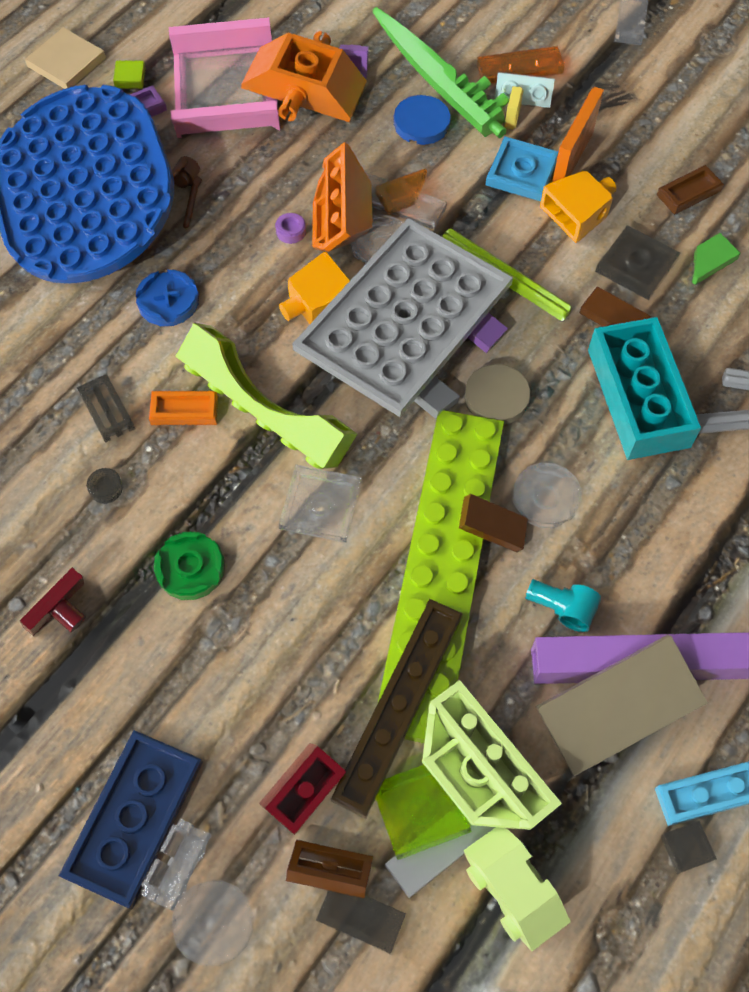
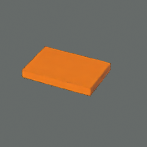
(578, 135)

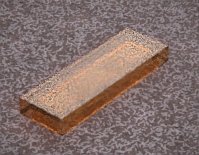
(527, 62)

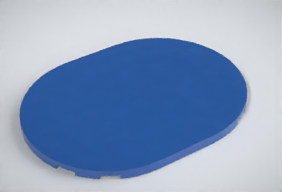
(82, 184)

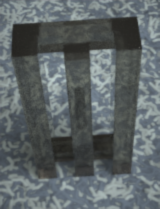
(115, 428)

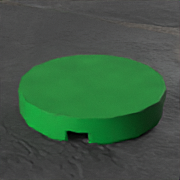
(189, 566)

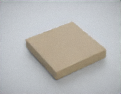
(65, 58)

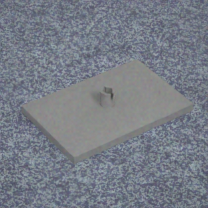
(403, 316)

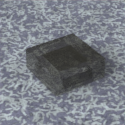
(688, 847)

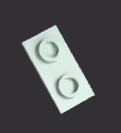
(536, 89)

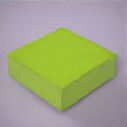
(129, 74)

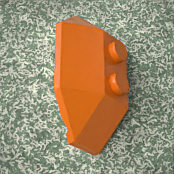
(341, 201)

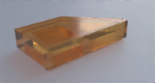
(401, 191)

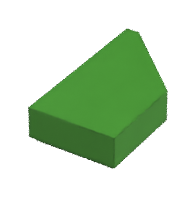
(713, 257)

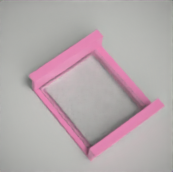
(209, 76)

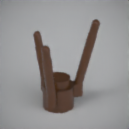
(186, 174)

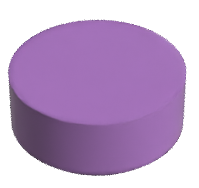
(290, 228)

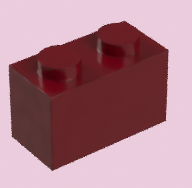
(302, 788)

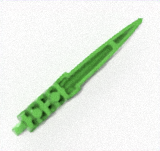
(462, 95)

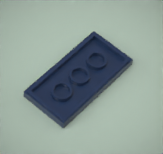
(131, 819)

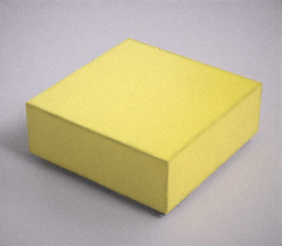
(513, 108)

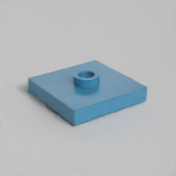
(522, 168)

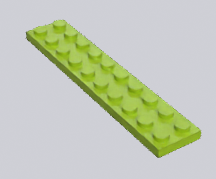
(442, 556)

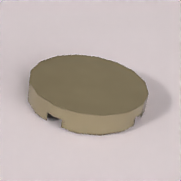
(497, 393)

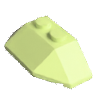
(481, 765)

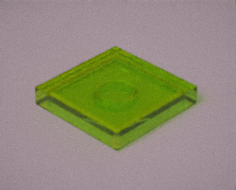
(418, 812)

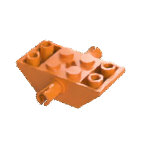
(306, 76)

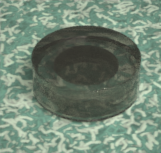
(104, 485)

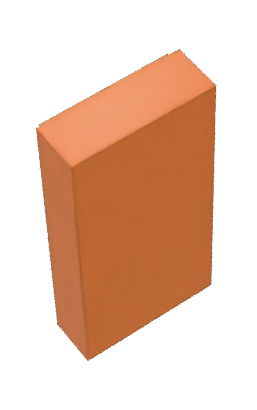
(183, 408)

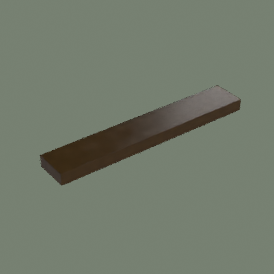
(396, 709)

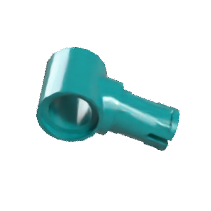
(573, 605)

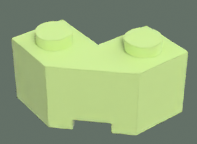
(529, 903)

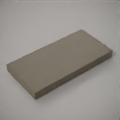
(621, 704)

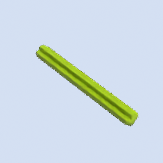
(521, 284)

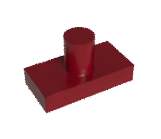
(56, 605)

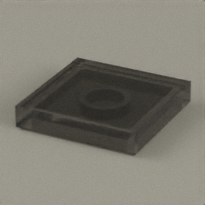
(637, 262)

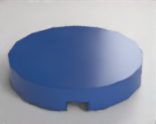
(421, 119)
(167, 298)

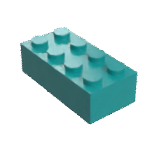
(643, 388)

